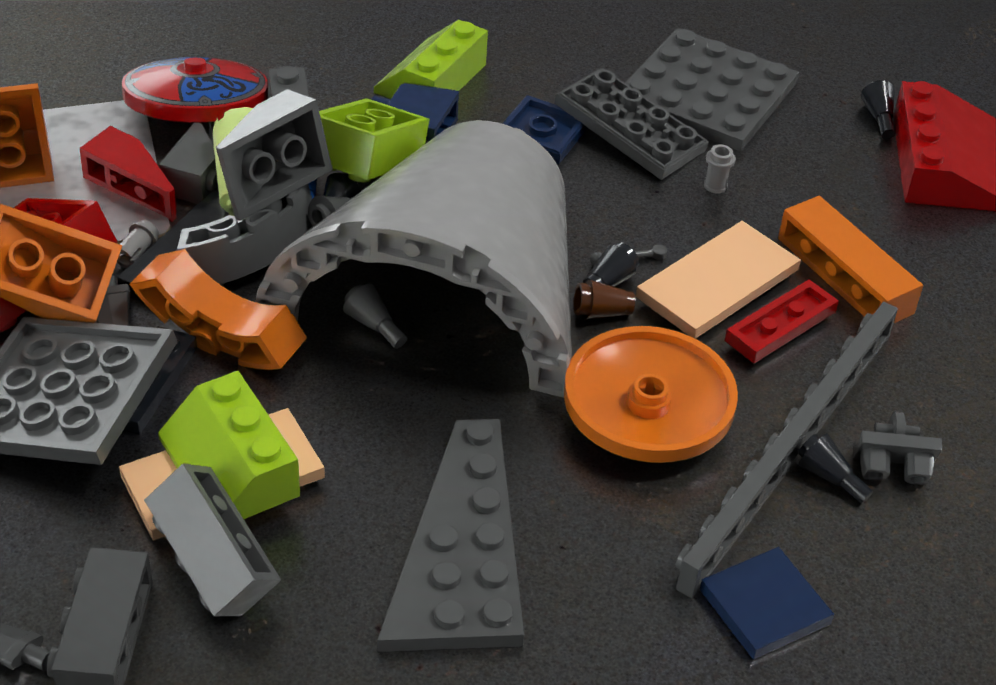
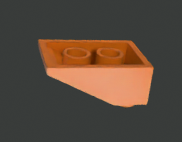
(23, 137)
(53, 267)

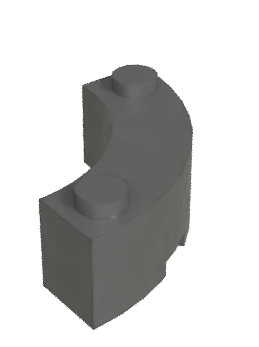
(238, 248)

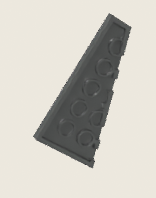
(462, 563)

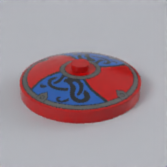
(193, 88)

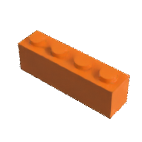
(848, 259)

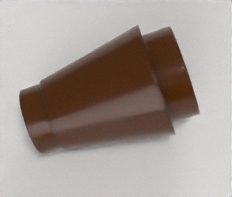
(601, 301)

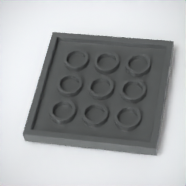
(713, 86)
(74, 385)

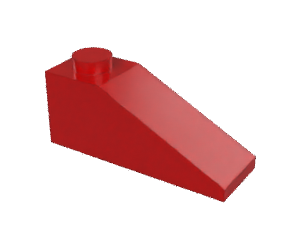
(127, 168)

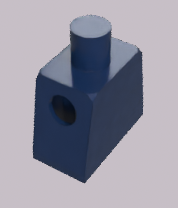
(430, 102)

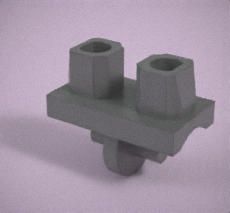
(897, 444)

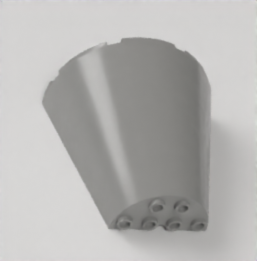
(469, 207)

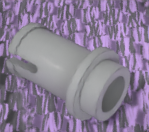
(719, 162)
(140, 238)

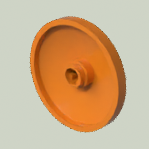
(650, 394)

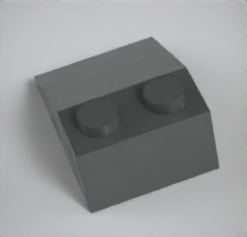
(273, 152)

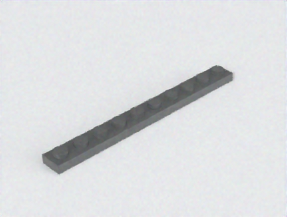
(781, 451)

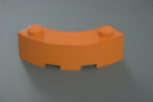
(219, 319)

